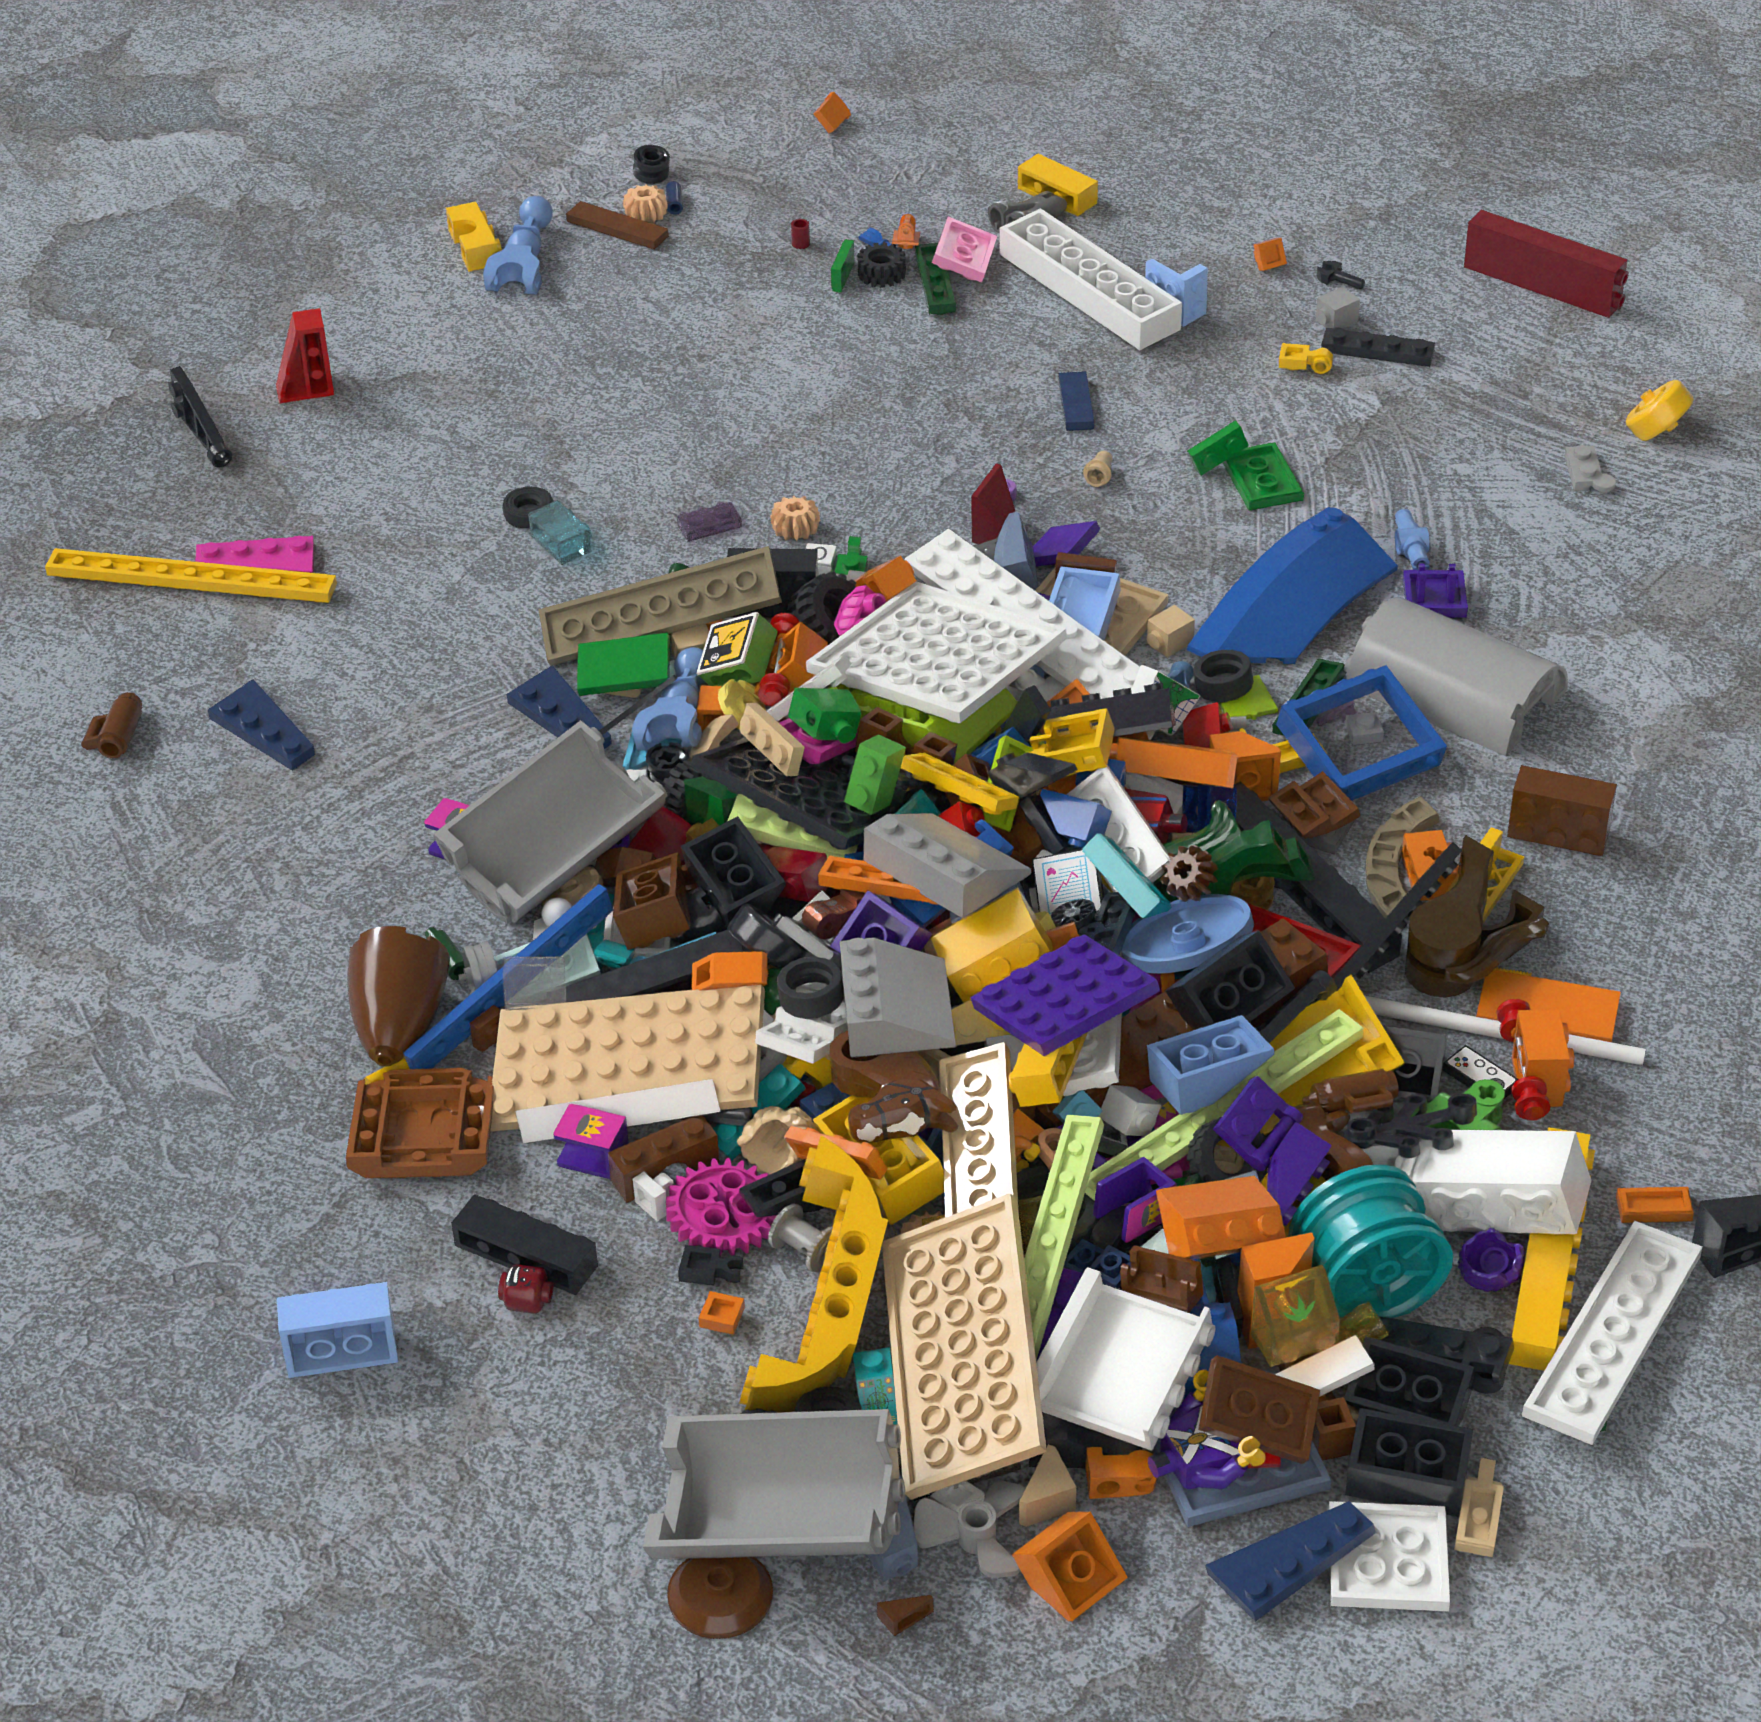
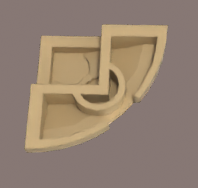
(714, 734)

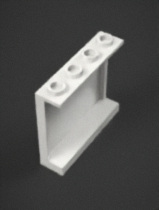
(1120, 1361)

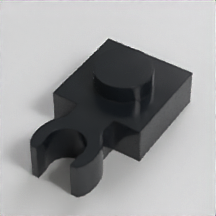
(704, 1264)

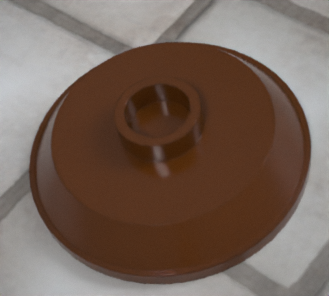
(720, 1595)

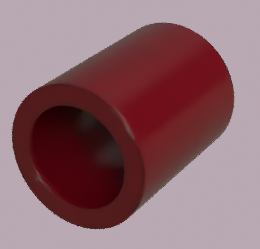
(800, 233)

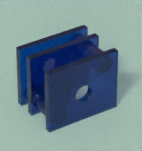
(1204, 797)

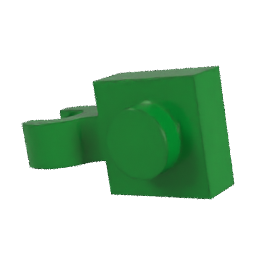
(853, 559)

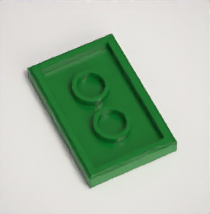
(1263, 477)
(623, 664)

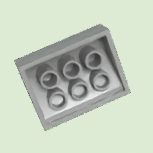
(940, 860)
(894, 998)

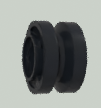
(651, 164)

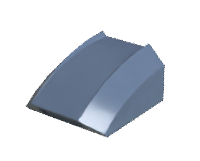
(1015, 551)

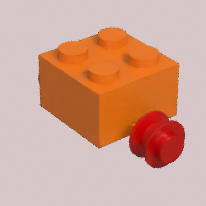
(787, 663)

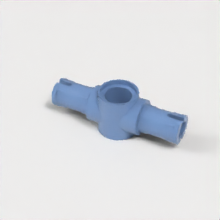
(1411, 539)

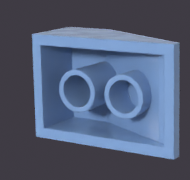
(1206, 1062)

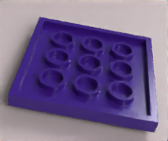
(1064, 994)

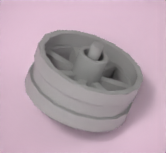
(478, 965)

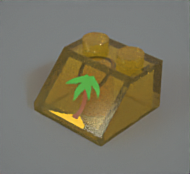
(1294, 1316)

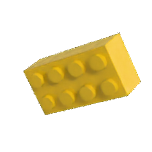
(912, 1172)

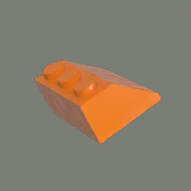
(1218, 1217)
(1266, 1263)

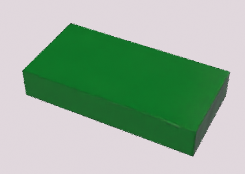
(842, 265)

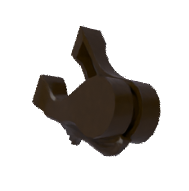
(1447, 934)

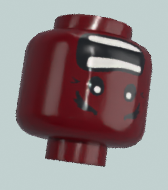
(525, 1289)

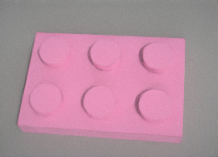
(964, 249)

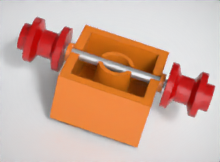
(1538, 1057)

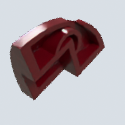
(662, 834)

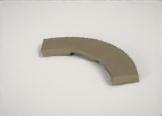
(1386, 851)

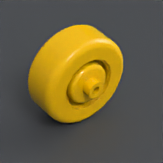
(1659, 410)

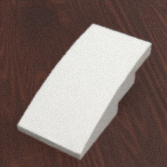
(804, 1037)

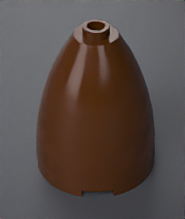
(394, 989)

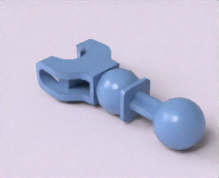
(519, 257)
(676, 709)

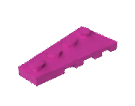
(279, 553)

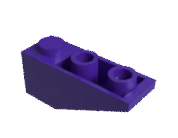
(1293, 1165)

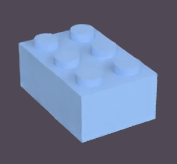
(337, 1330)

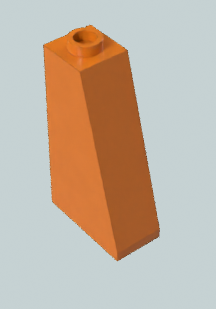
(1176, 761)

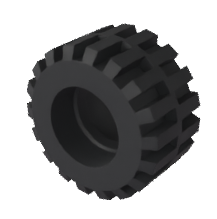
(810, 600)

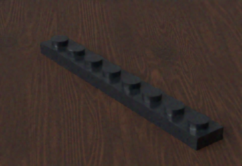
(1394, 922)

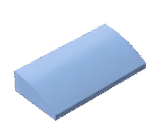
(1087, 597)

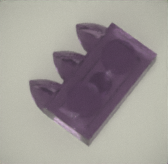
(708, 521)

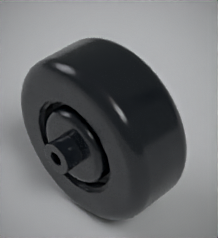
(760, 934)

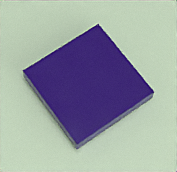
(1064, 539)

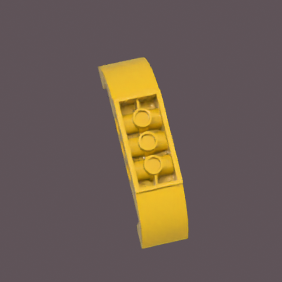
(841, 1290)

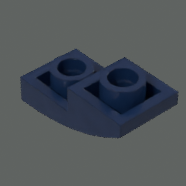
(1105, 1260)

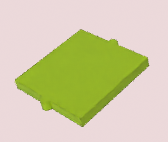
(1253, 704)

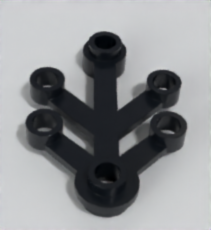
(1411, 1122)

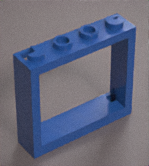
(1380, 774)

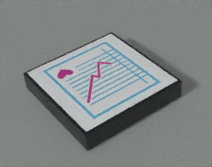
(1066, 878)

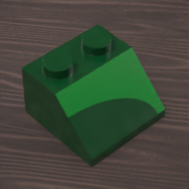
(707, 800)

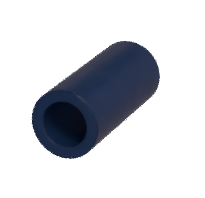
(674, 197)

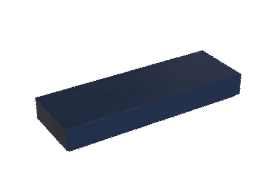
(1076, 401)

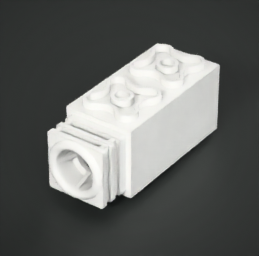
(1503, 1181)

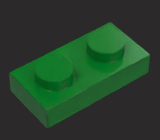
(1218, 448)

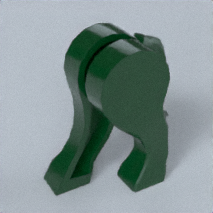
(1243, 853)

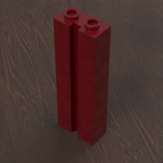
(1546, 263)

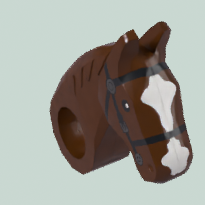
(901, 1089)

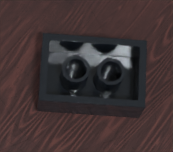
(792, 570)
(1408, 1461)

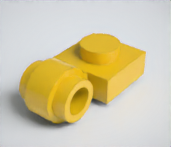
(1298, 356)

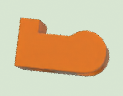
(1118, 1474)

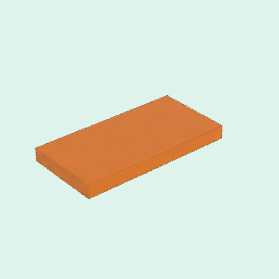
(1585, 1009)

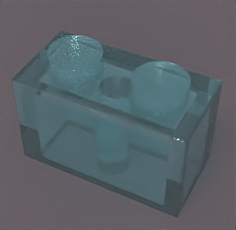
(560, 532)

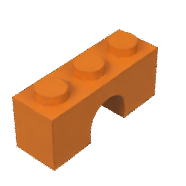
(888, 577)

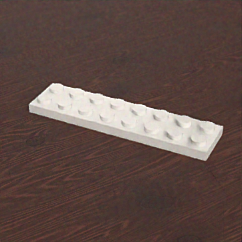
(1612, 1333)

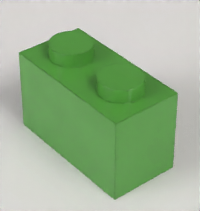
(874, 774)

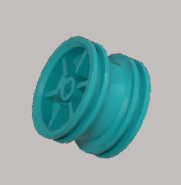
(1375, 1240)

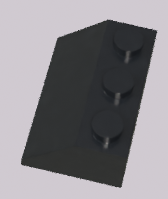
(732, 869)
(1232, 983)
(1423, 1061)
(1412, 1384)

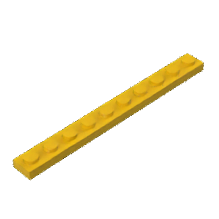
(191, 575)

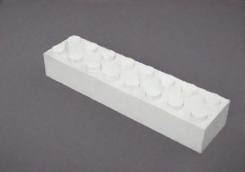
(1091, 279)

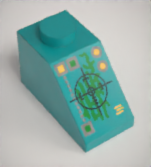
(876, 1380)

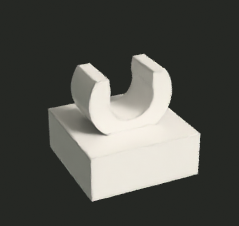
(652, 1193)

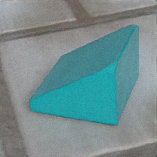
(613, 954)

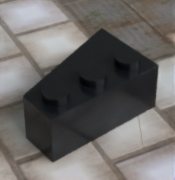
(1729, 1233)

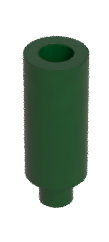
(456, 958)

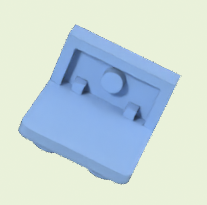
(1188, 287)

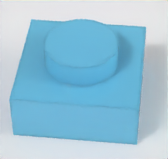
(1077, 1104)

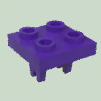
(1437, 590)

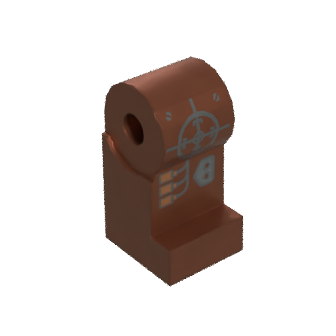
(829, 917)

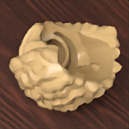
(764, 1139)

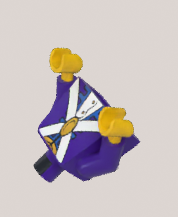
(1197, 1456)

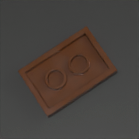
(1262, 1405)

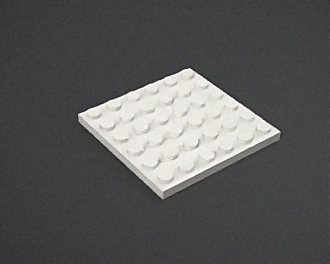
(939, 651)

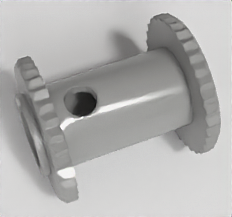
(791, 1229)

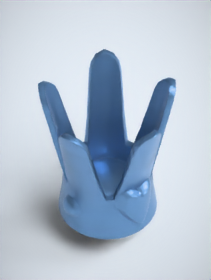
(1181, 672)

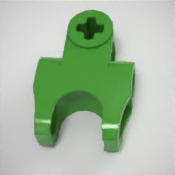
(1489, 1098)

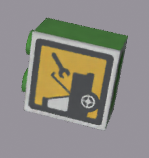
(737, 650)

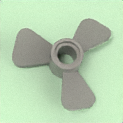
(972, 1526)

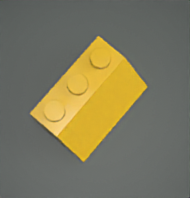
(991, 944)

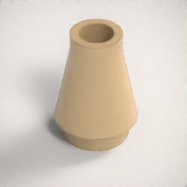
(1098, 470)

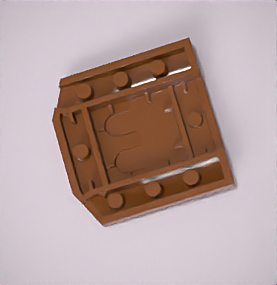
(421, 1124)

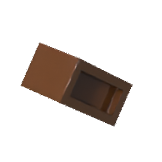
(903, 1613)

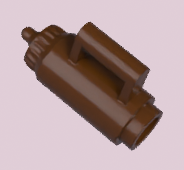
(116, 727)
(1355, 1092)

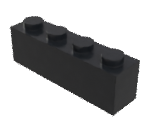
(517, 1238)

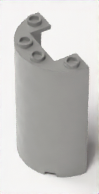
(1457, 672)
(546, 823)
(779, 1485)

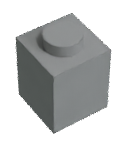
(1337, 309)

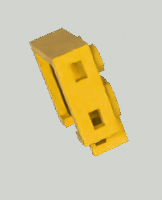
(1082, 745)

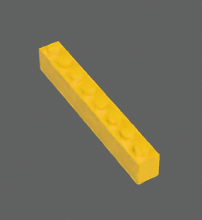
(1546, 1288)

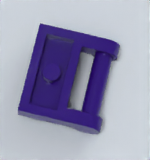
(1249, 1115)

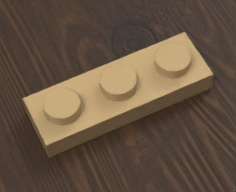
(771, 739)

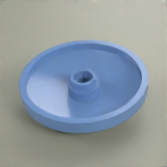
(1186, 933)

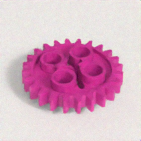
(702, 1212)

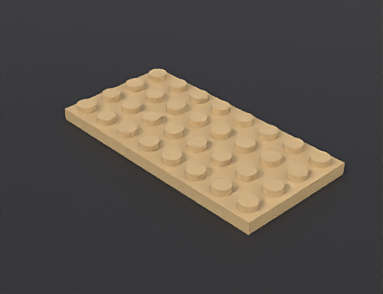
(628, 1047)
(962, 1347)

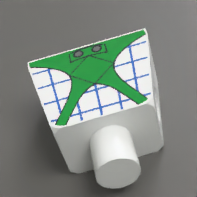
(1182, 697)

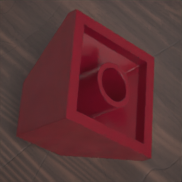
(990, 506)

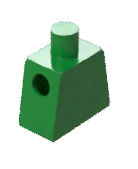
(825, 713)

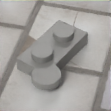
(1586, 470)

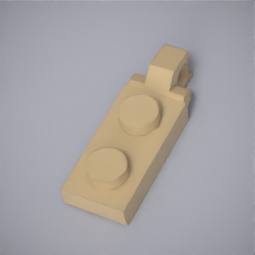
(1480, 1512)

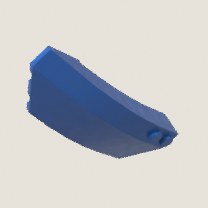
(1295, 590)

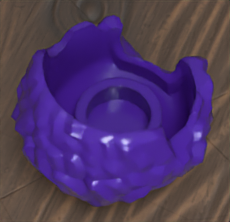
(1490, 1261)

